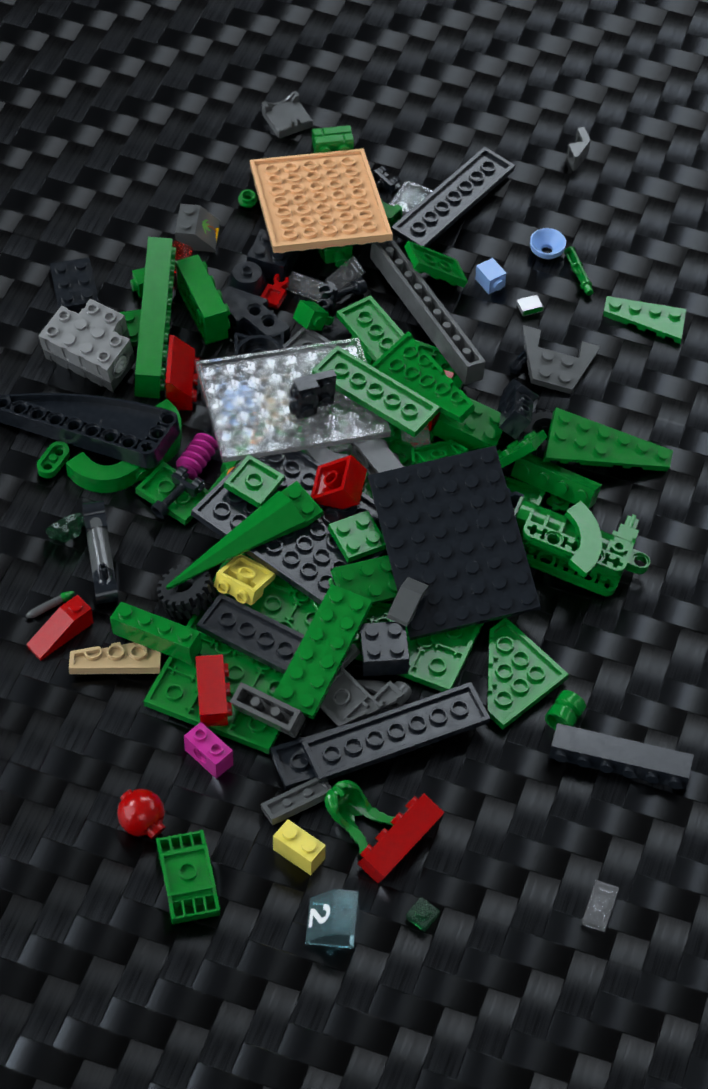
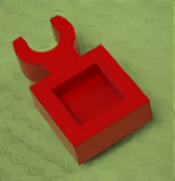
(276, 293)

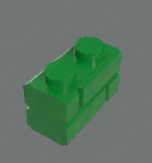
(332, 139)

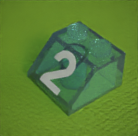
(333, 918)

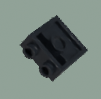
(312, 392)

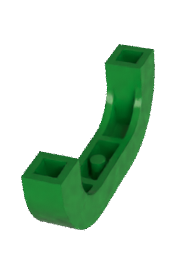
(120, 475)

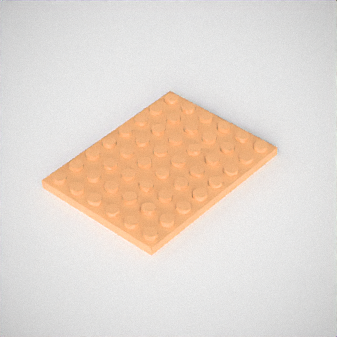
(320, 201)

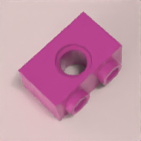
(208, 750)

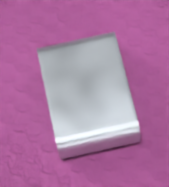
(530, 305)

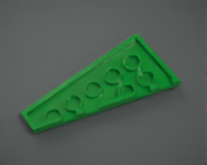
(421, 373)
(594, 444)

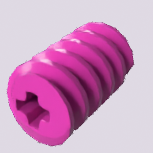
(197, 454)

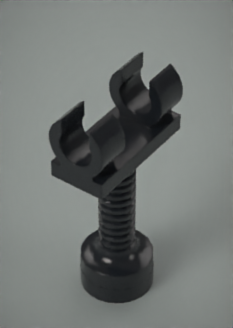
(380, 178)
(332, 293)
(179, 478)

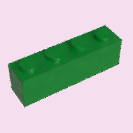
(556, 480)
(156, 632)

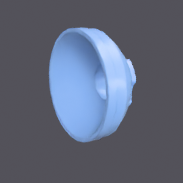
(550, 239)

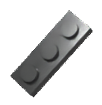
(295, 800)

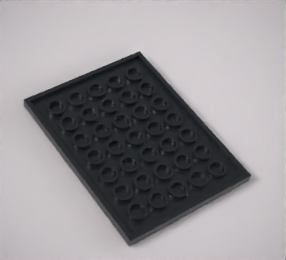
(459, 535)
(301, 556)

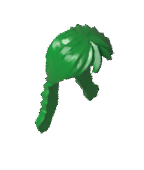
(345, 802)

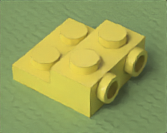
(243, 579)

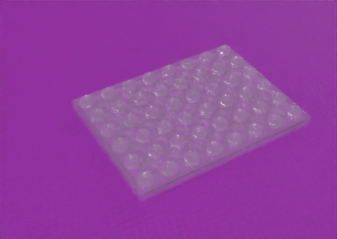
(252, 397)

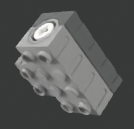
(90, 343)

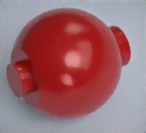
(141, 813)

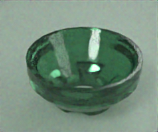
(66, 528)

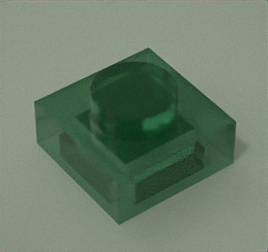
(422, 914)

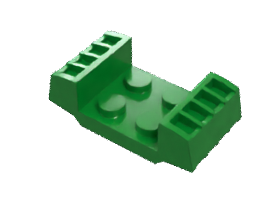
(188, 877)

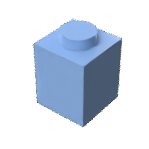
(490, 276)

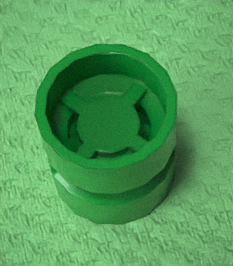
(566, 709)

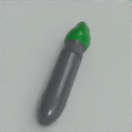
(63, 597)

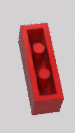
(213, 690)

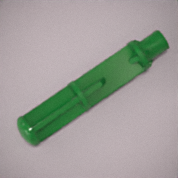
(578, 269)

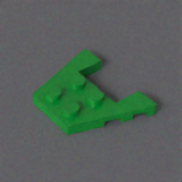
(436, 451)

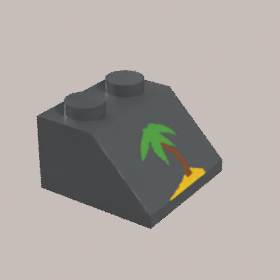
(197, 228)

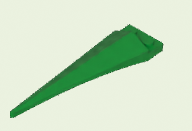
(277, 517)

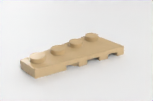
(115, 659)

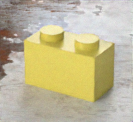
(299, 847)

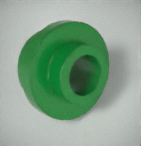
(247, 198)

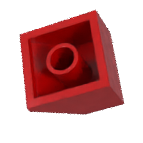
(339, 483)

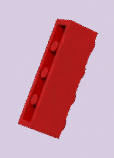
(400, 838)

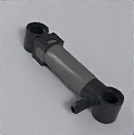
(100, 552)

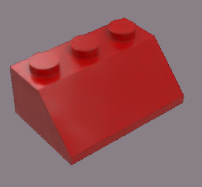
(181, 374)

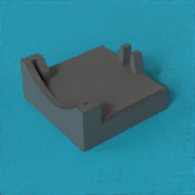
(286, 116)

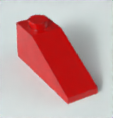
(61, 627)

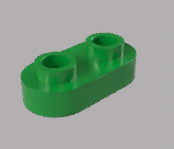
(51, 460)

